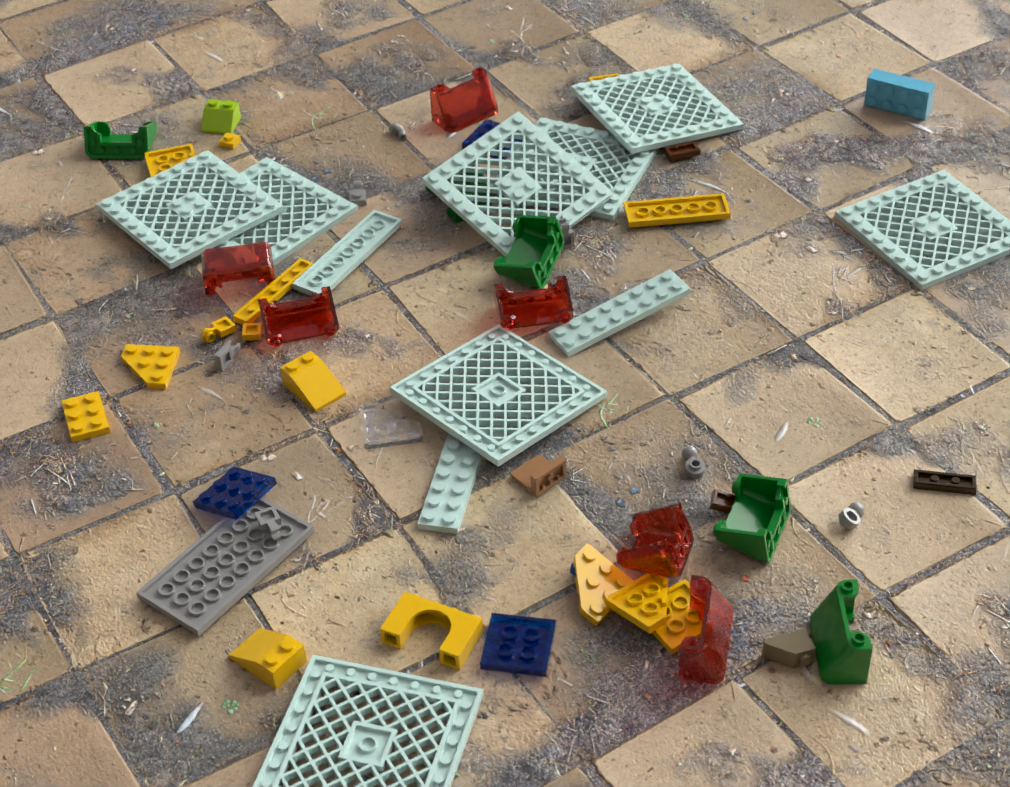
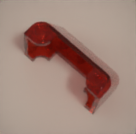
(463, 104)
(237, 264)
(534, 306)
(299, 318)
(660, 542)
(706, 656)

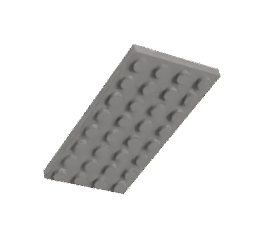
(222, 567)

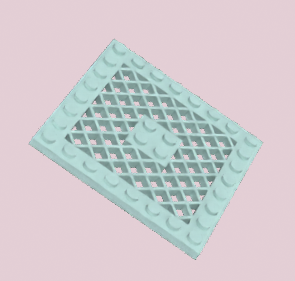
(661, 108)
(623, 181)
(517, 184)
(177, 193)
(304, 197)
(930, 226)
(498, 393)
(365, 742)

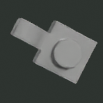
(358, 196)
(567, 233)
(225, 355)
(269, 519)

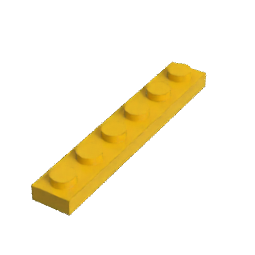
(273, 291)

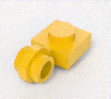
(221, 327)

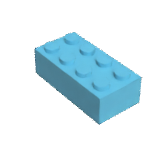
(899, 94)

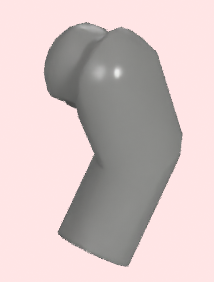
(399, 129)

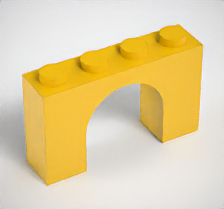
(416, 611)

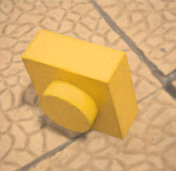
(230, 140)
(251, 331)

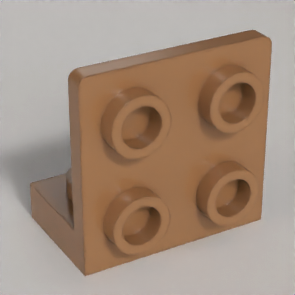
(540, 474)

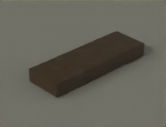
(944, 482)

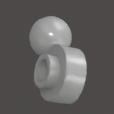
(690, 454)
(851, 516)

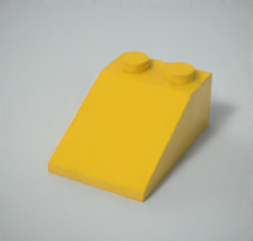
(311, 381)
(270, 656)

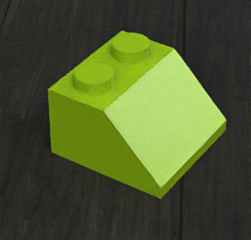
(220, 116)

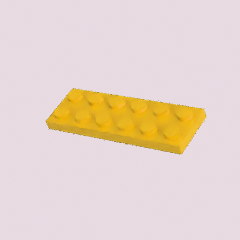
(676, 210)

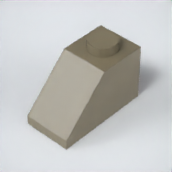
(790, 649)

